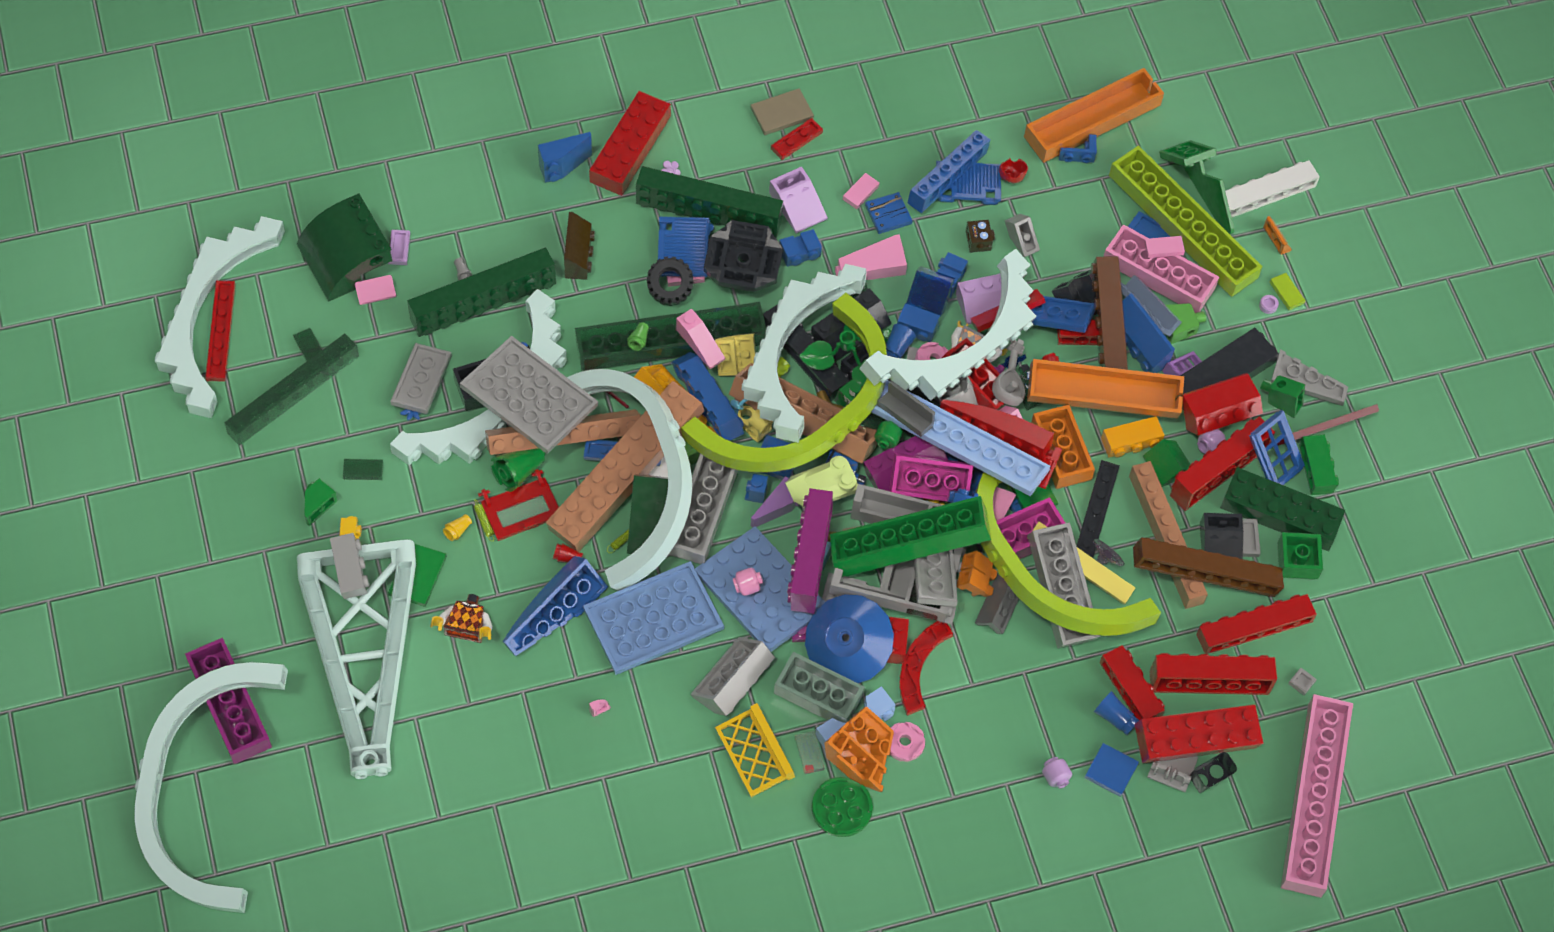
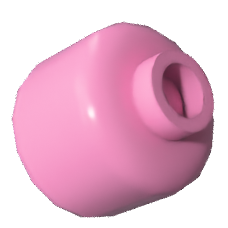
(747, 581)

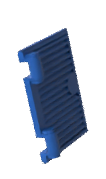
(975, 184)
(685, 241)

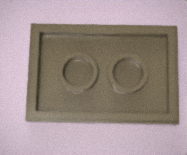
(782, 111)

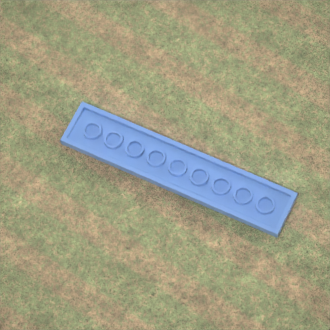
(978, 448)

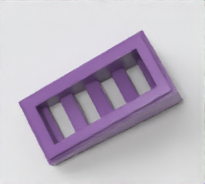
(1172, 369)

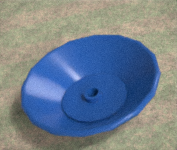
(868, 632)

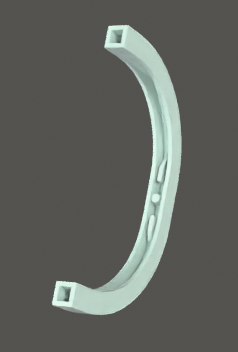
(679, 493)
(152, 769)

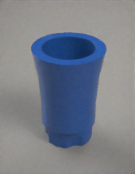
(899, 340)
(1116, 713)

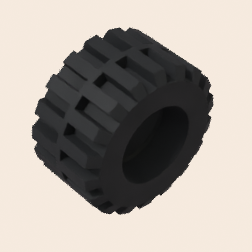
(663, 266)

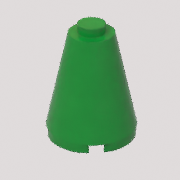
(516, 467)

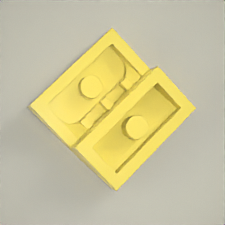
(738, 353)

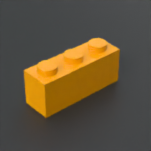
(1132, 437)

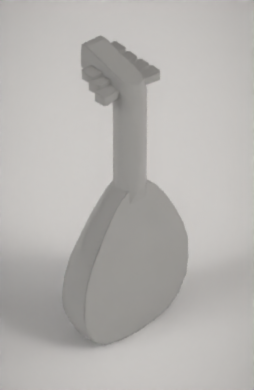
(1008, 385)

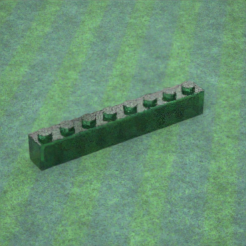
(291, 389)

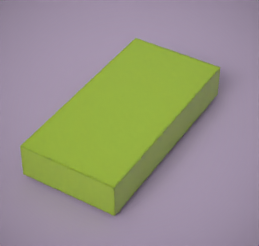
(1287, 291)

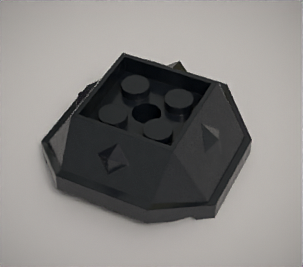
(746, 243)

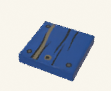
(888, 213)

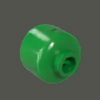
(887, 435)

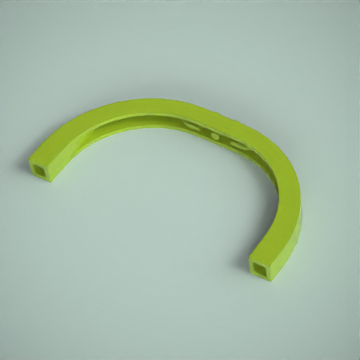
(833, 432)
(1046, 604)

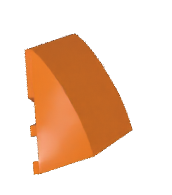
(861, 748)

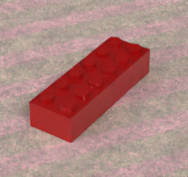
(630, 143)
(1216, 466)
(1213, 674)
(1198, 733)

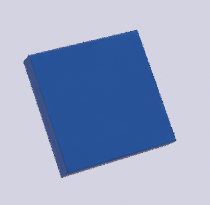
(1111, 769)

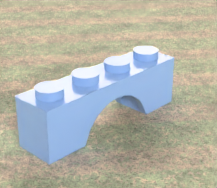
(877, 702)

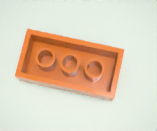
(1074, 461)

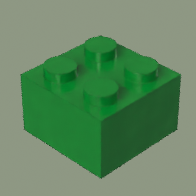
(1300, 555)

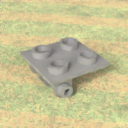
(1173, 772)

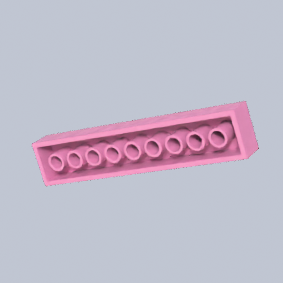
(1317, 796)

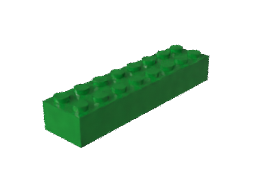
(910, 536)

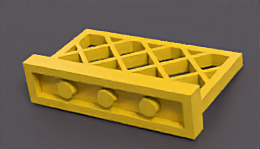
(770, 742)

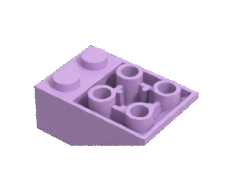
(800, 199)

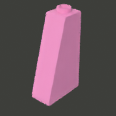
(880, 259)

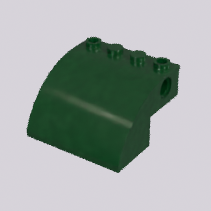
(343, 246)

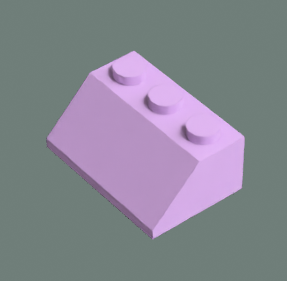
(978, 295)

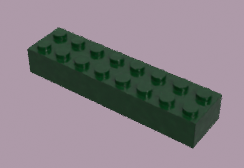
(706, 200)
(482, 292)

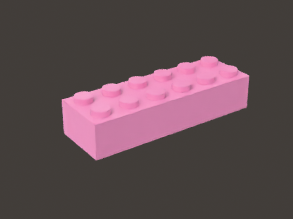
(1168, 275)

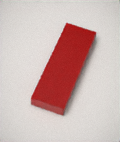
(796, 139)

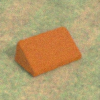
(1276, 236)

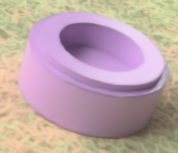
(1268, 304)

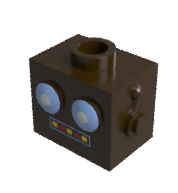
(979, 236)

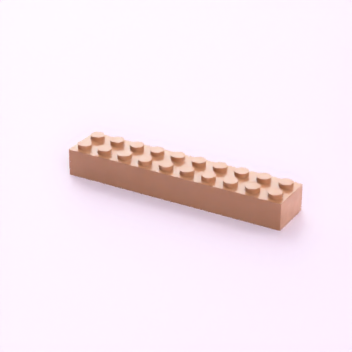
(613, 477)

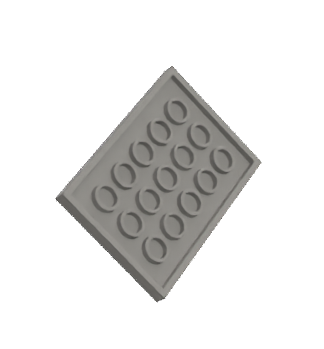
(529, 394)

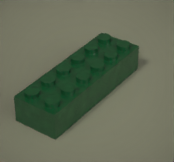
(1281, 507)

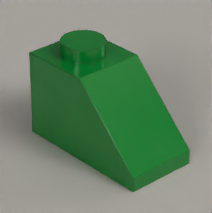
(318, 500)

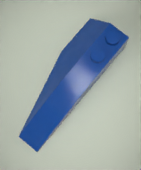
(556, 604)

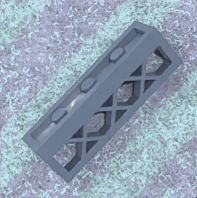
(1156, 309)

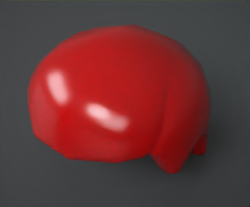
(1013, 171)

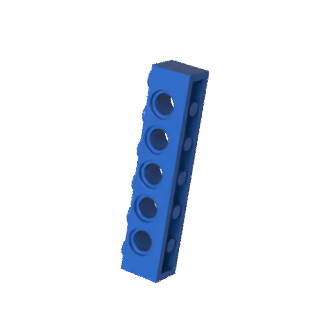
(948, 171)

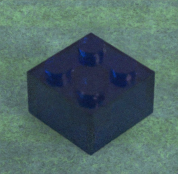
(930, 290)

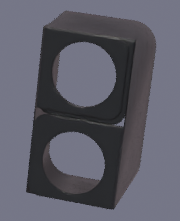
(1224, 761)

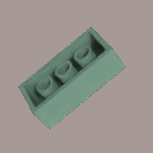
(818, 689)

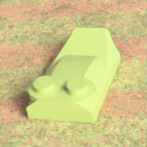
(831, 476)

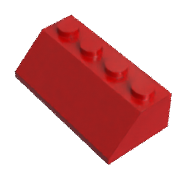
(981, 378)
(1221, 404)

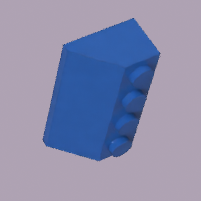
(1145, 338)

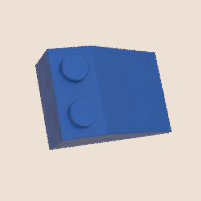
(563, 155)

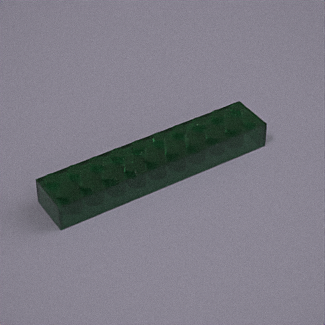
(608, 346)

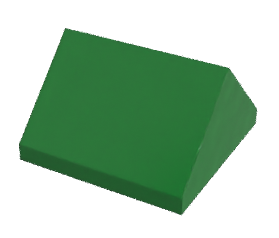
(1167, 460)

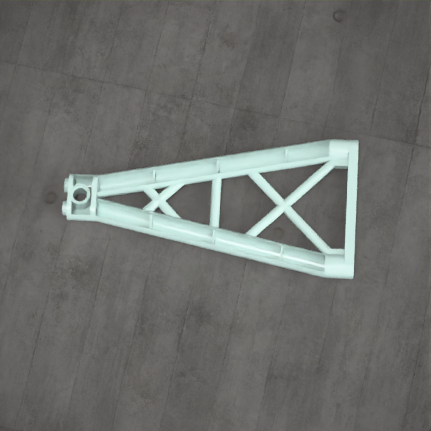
(309, 571)

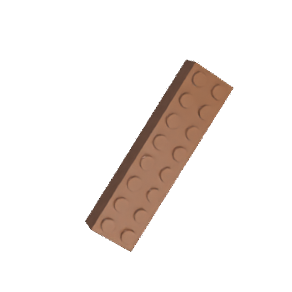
(816, 413)

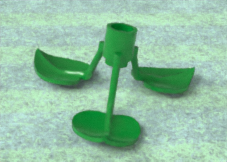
(819, 354)

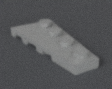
(1315, 383)

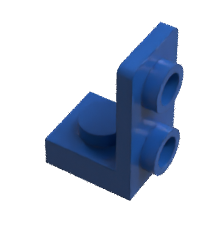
(1080, 155)

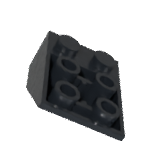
(1222, 534)

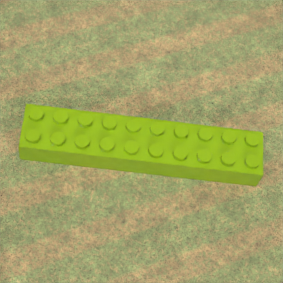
(1182, 216)

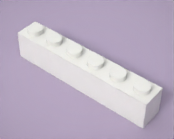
(1271, 188)

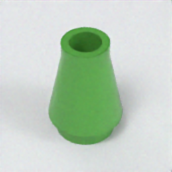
(638, 337)

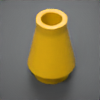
(455, 528)

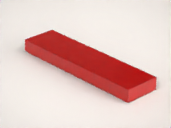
(985, 320)

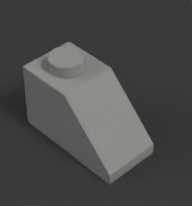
(1022, 234)

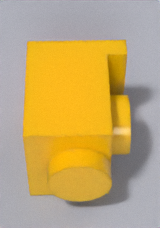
(350, 525)

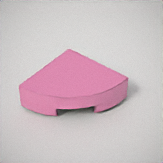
(598, 707)

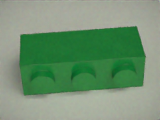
(1318, 464)

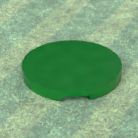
(842, 807)

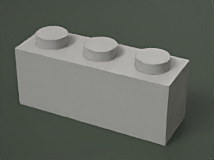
(349, 565)

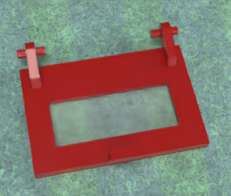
(520, 509)

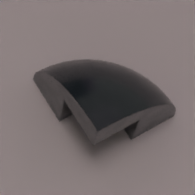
(1077, 289)

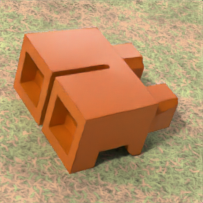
(976, 574)

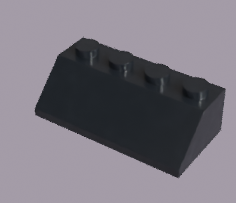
(831, 327)

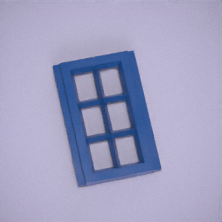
(1292, 449)

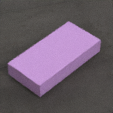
(400, 246)

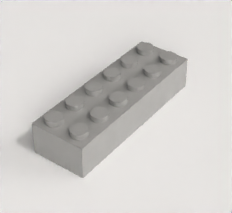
(709, 497)
(1061, 574)

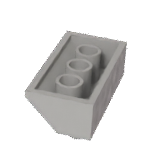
(733, 675)

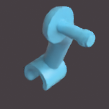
(736, 405)

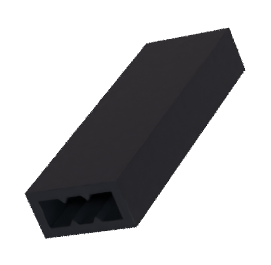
(1246, 354)

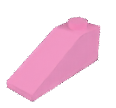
(699, 338)

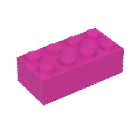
(928, 476)
(1021, 523)

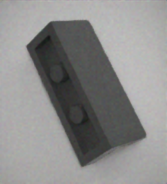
(907, 409)
(998, 607)

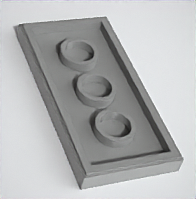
(421, 378)
(936, 579)

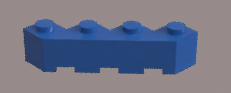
(704, 388)

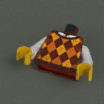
(465, 620)

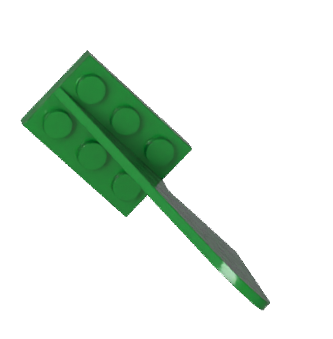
(1211, 189)

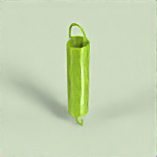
(483, 520)
(619, 541)

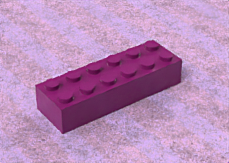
(810, 550)
(233, 709)

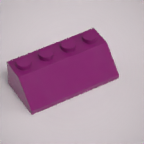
(880, 466)

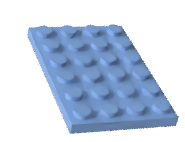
(764, 613)
(653, 617)

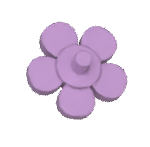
(671, 167)

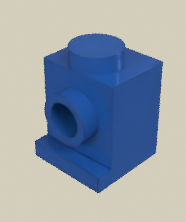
(756, 488)
(961, 494)

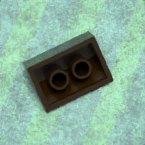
(578, 247)

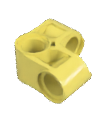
(755, 426)

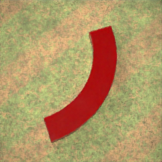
(913, 663)

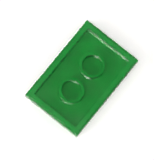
(428, 567)

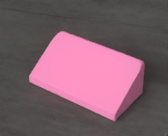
(375, 289)
(1001, 502)

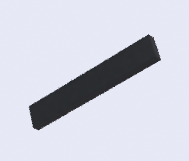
(1097, 507)

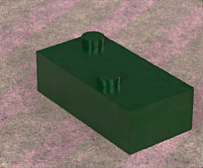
(647, 506)

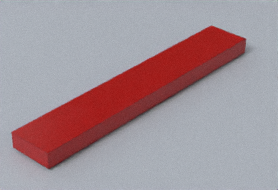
(220, 331)

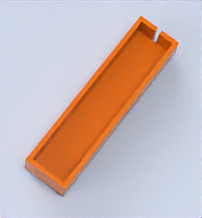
(1093, 114)
(1105, 388)

